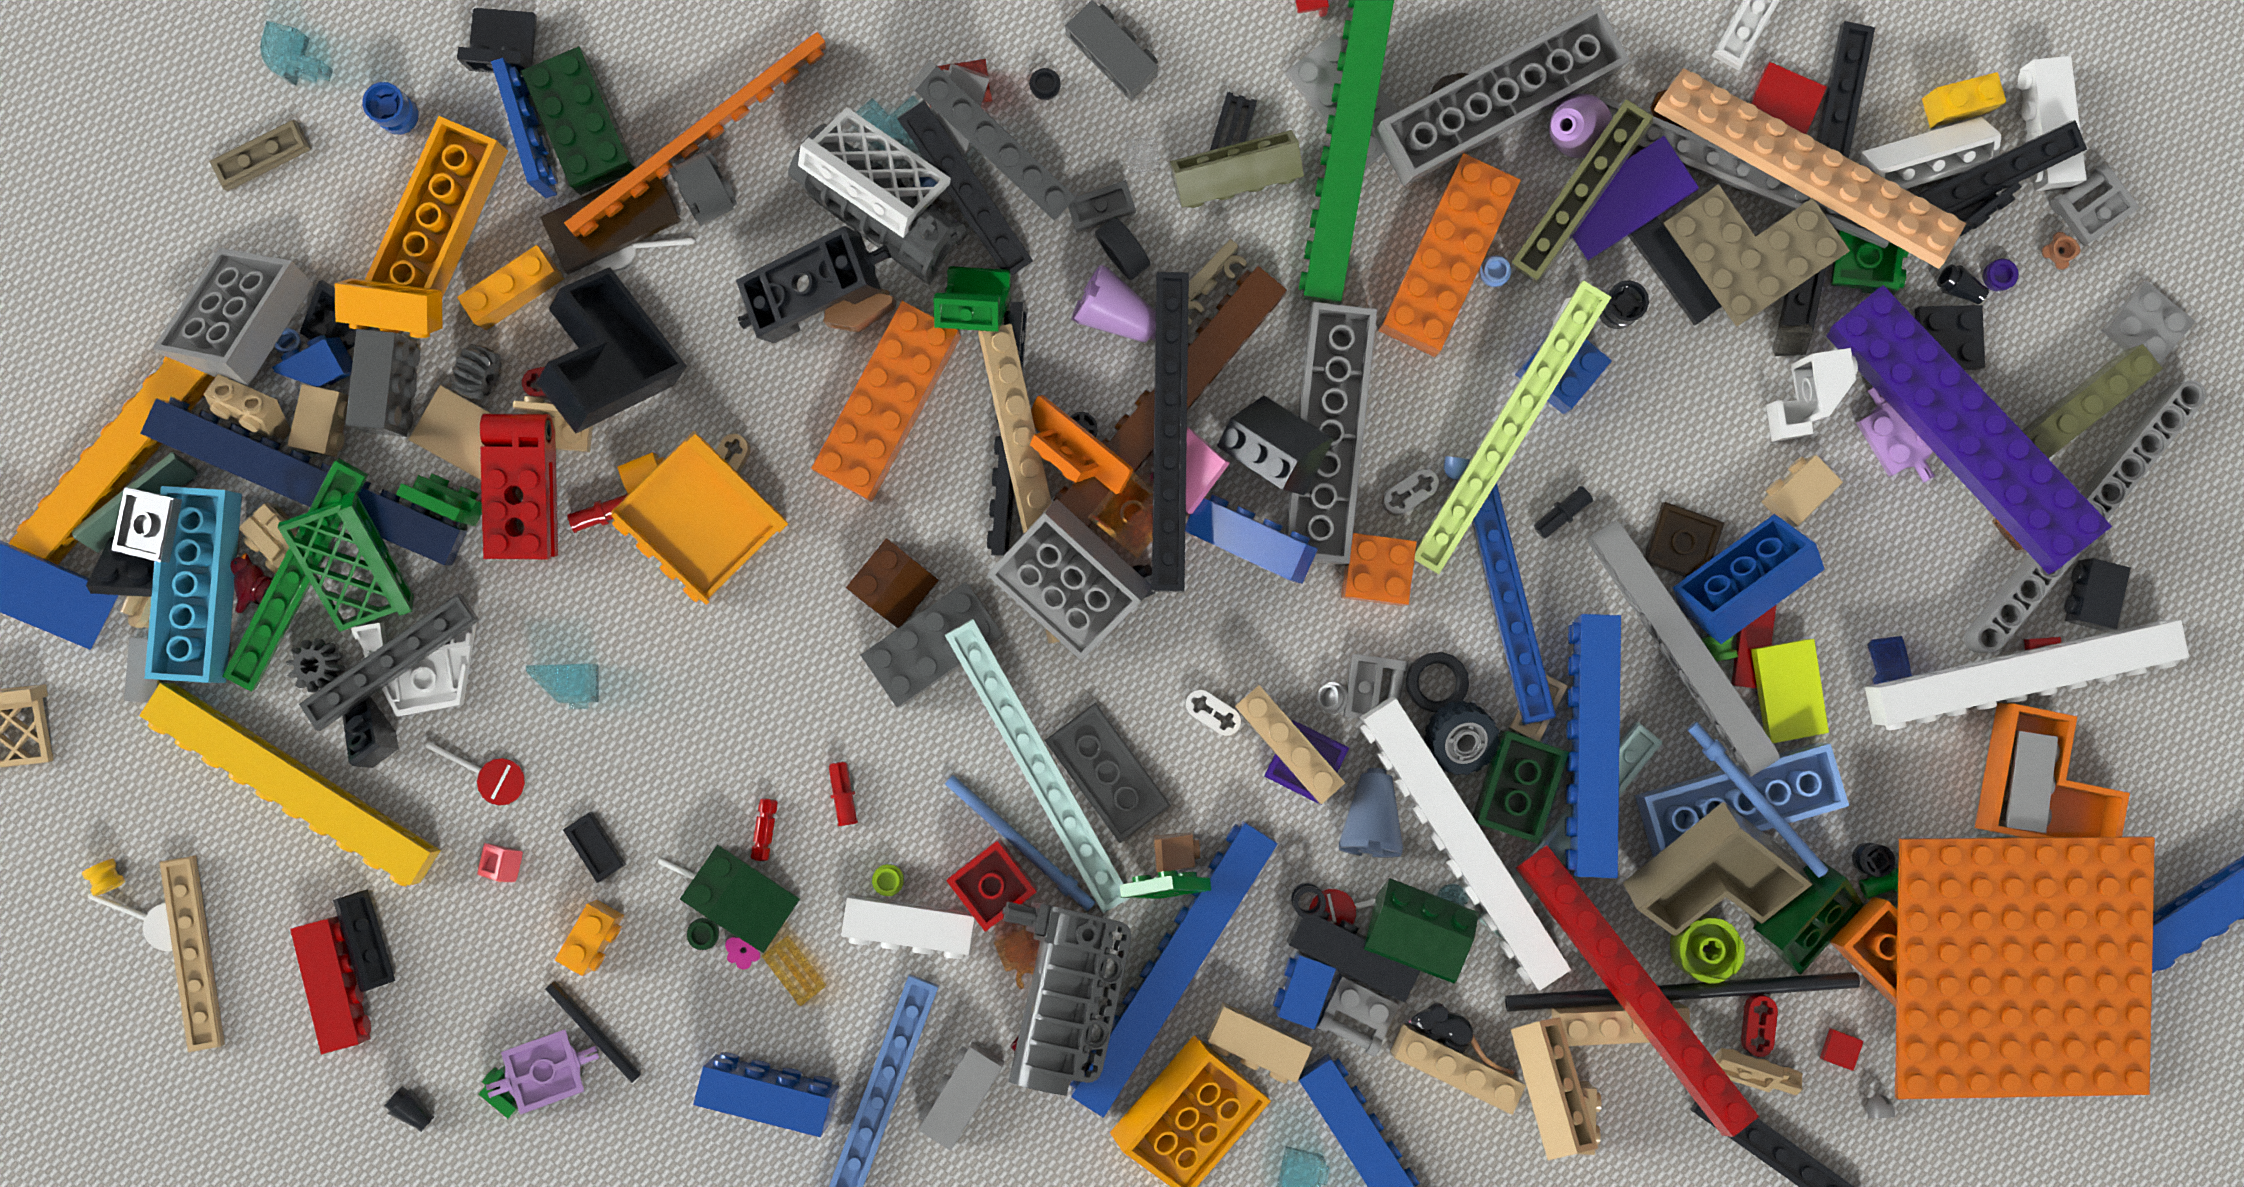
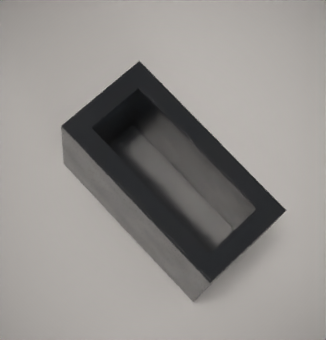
(2097, 594)

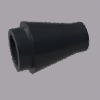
(1962, 284)
(408, 1108)

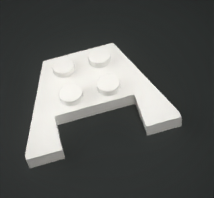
(433, 682)

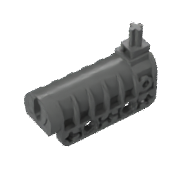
(1066, 995)

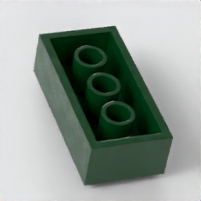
(579, 120)

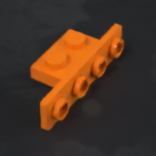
(1075, 449)

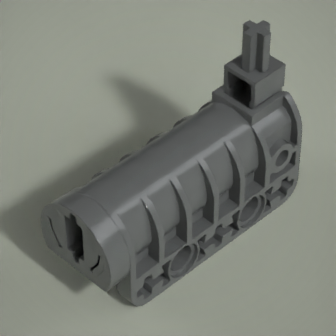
(922, 247)

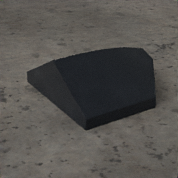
(321, 317)

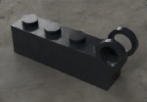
(1344, 948)

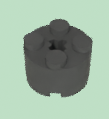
(702, 188)

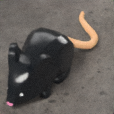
(1452, 1030)

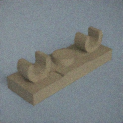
(1205, 280)

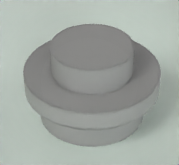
(1332, 697)

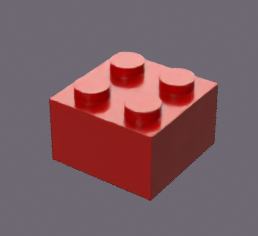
(991, 882)

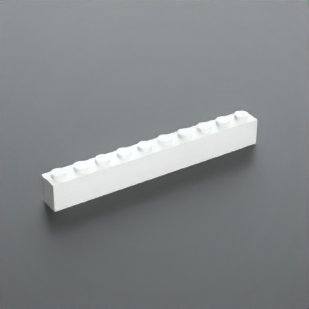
(2027, 672)
(1464, 843)

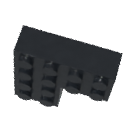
(617, 357)

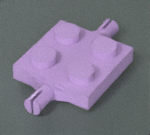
(1894, 440)
(542, 1071)

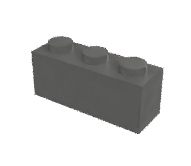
(1112, 49)

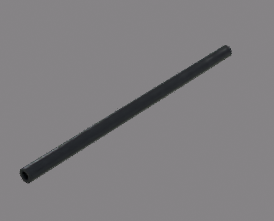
(1689, 991)

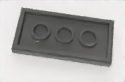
(1107, 773)

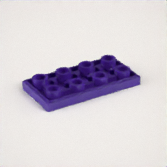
(1637, 194)

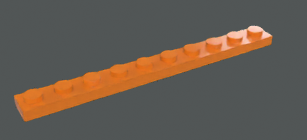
(687, 143)

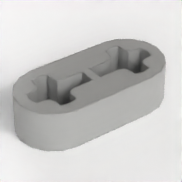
(1406, 486)

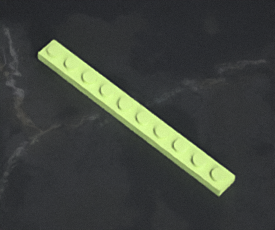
(1511, 426)

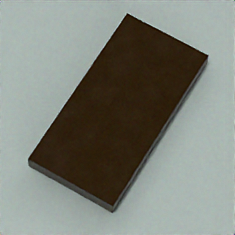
(636, 221)

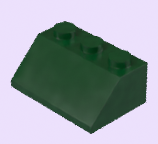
(1810, 919)
(1421, 930)

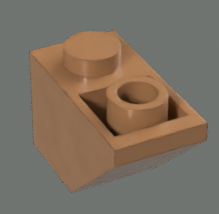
(860, 315)

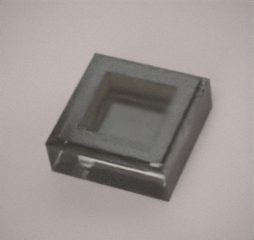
(1792, 340)

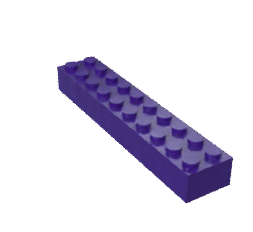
(1968, 431)

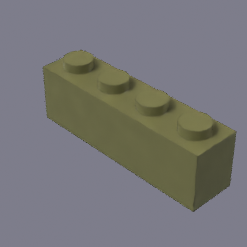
(1237, 169)

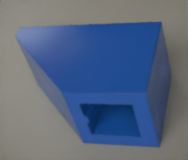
(319, 364)

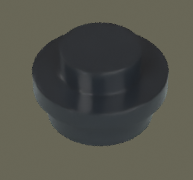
(1045, 84)

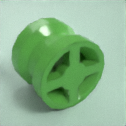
(1720, 651)

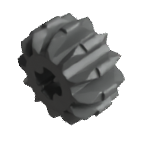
(476, 371)
(304, 666)

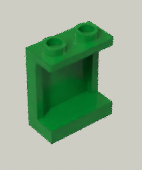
(973, 299)

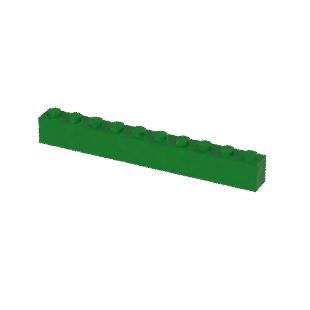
(1347, 151)

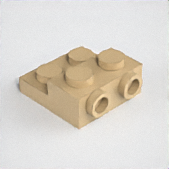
(246, 407)

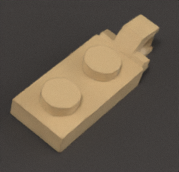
(1758, 1072)

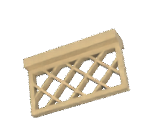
(16, 699)

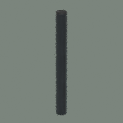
(593, 1031)

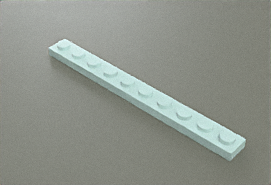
(1036, 764)

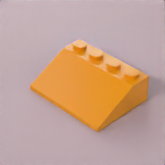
(1189, 1116)

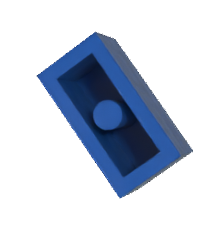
(1304, 990)

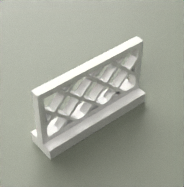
(858, 185)

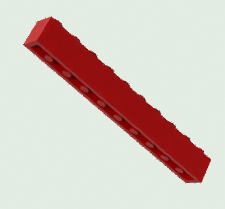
(1637, 993)

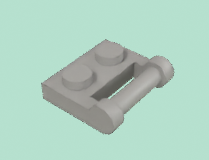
(2099, 214)
(1366, 680)
(1363, 1006)

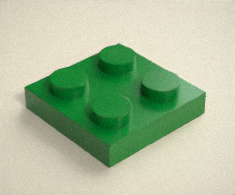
(1166, 885)

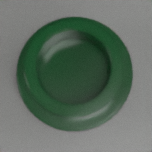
(702, 934)

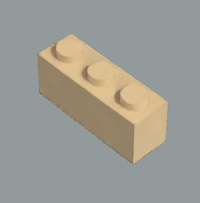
(1258, 1043)

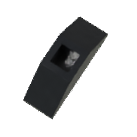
(368, 735)

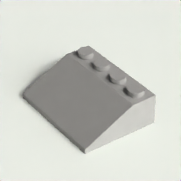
(235, 314)
(1069, 580)

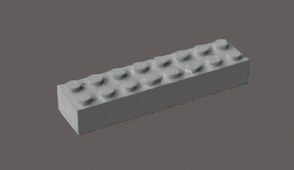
(1501, 95)
(1336, 403)

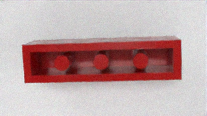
(330, 985)

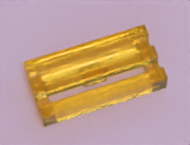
(804, 963)

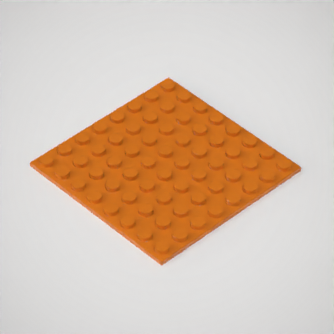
(2024, 967)

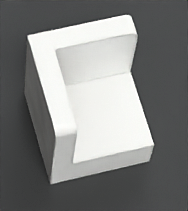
(1786, 421)

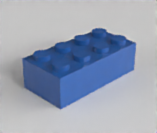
(1748, 578)
(766, 1094)

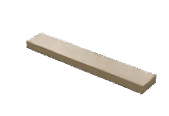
(192, 953)

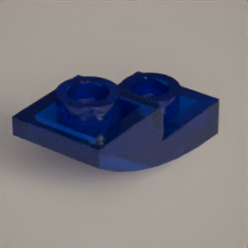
(1889, 659)

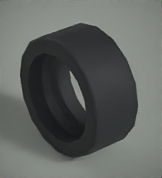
(1122, 248)
(1419, 665)

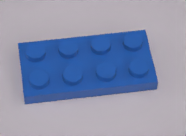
(523, 123)

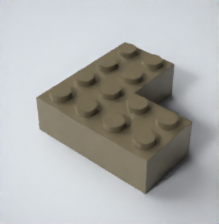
(1750, 270)
(1715, 861)

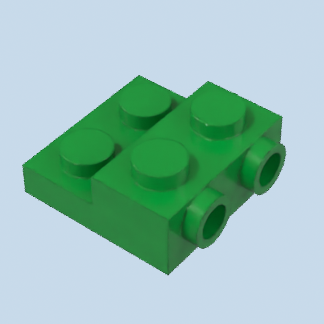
(1869, 266)
(438, 497)

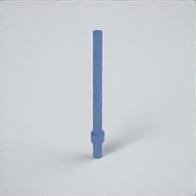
(1716, 752)
(1066, 884)

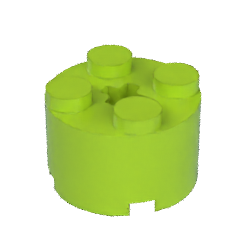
(1710, 966)

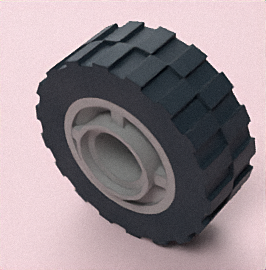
(1450, 725)

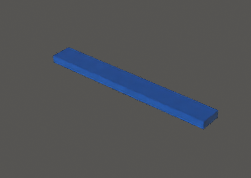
(1512, 611)

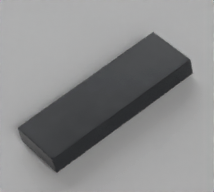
(364, 940)

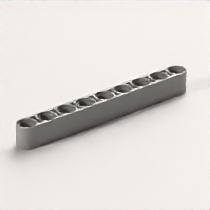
(1683, 649)

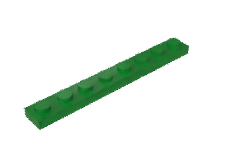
(289, 584)

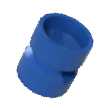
(390, 108)

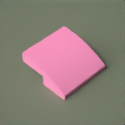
(1202, 469)

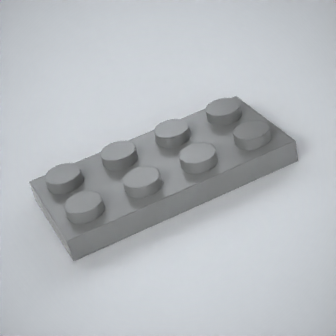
(1315, 80)

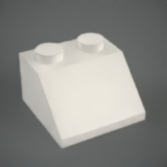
(1823, 381)

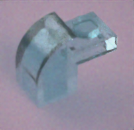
(284, 54)
(888, 124)

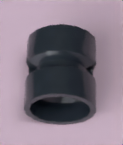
(1627, 304)

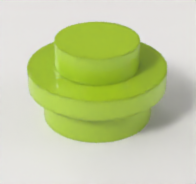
(888, 880)

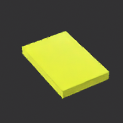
(1790, 690)

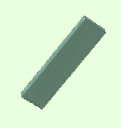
(102, 524)

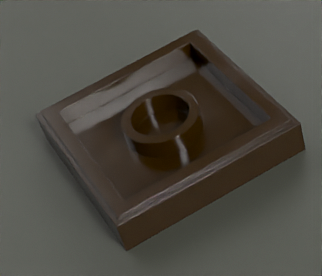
(1682, 540)

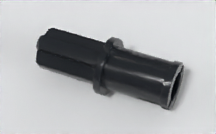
(1563, 512)

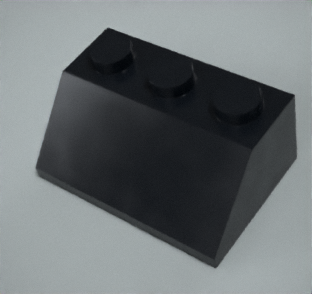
(1276, 444)

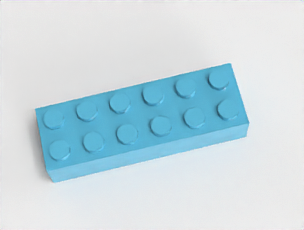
(195, 589)

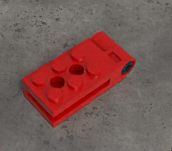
(520, 454)

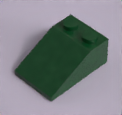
(740, 898)

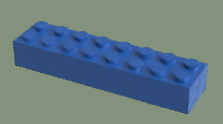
(1594, 746)

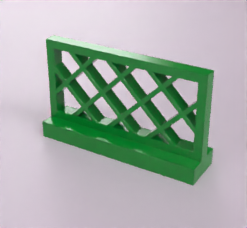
(369, 545)

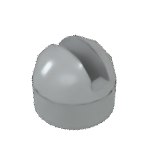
(1880, 1107)

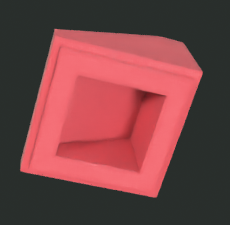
(499, 863)

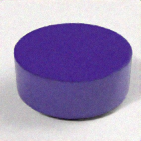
(2000, 275)

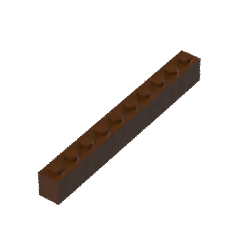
(1207, 356)

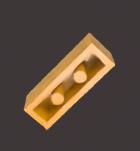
(510, 287)
(388, 307)

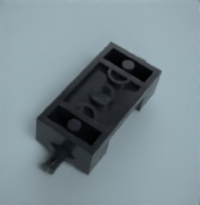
(836, 269)

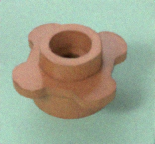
(2070, 250)

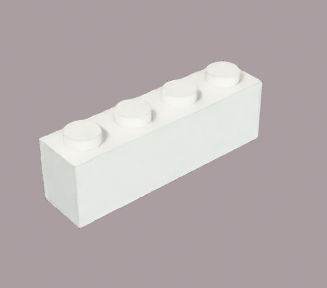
(2047, 104)
(1934, 153)
(908, 925)

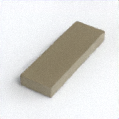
(260, 155)

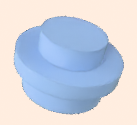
(1495, 271)

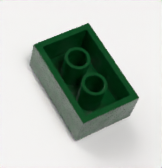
(1520, 786)

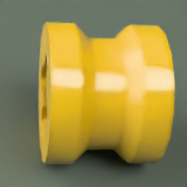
(103, 877)

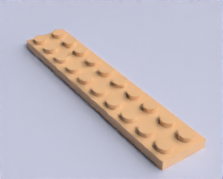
(1811, 167)

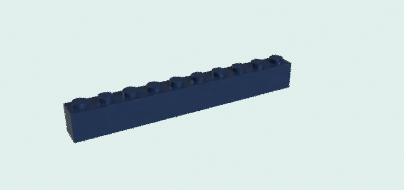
(296, 477)

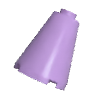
(1589, 120)
(1114, 308)

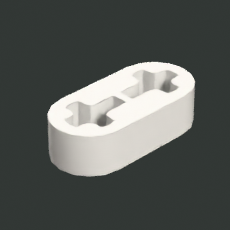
(1217, 706)

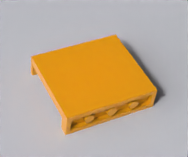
(697, 518)

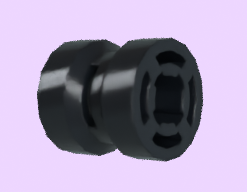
(1865, 859)

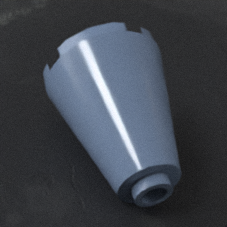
(1373, 818)

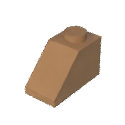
(1175, 851)

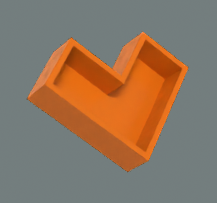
(2075, 806)

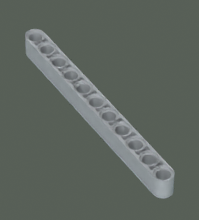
(2118, 488)

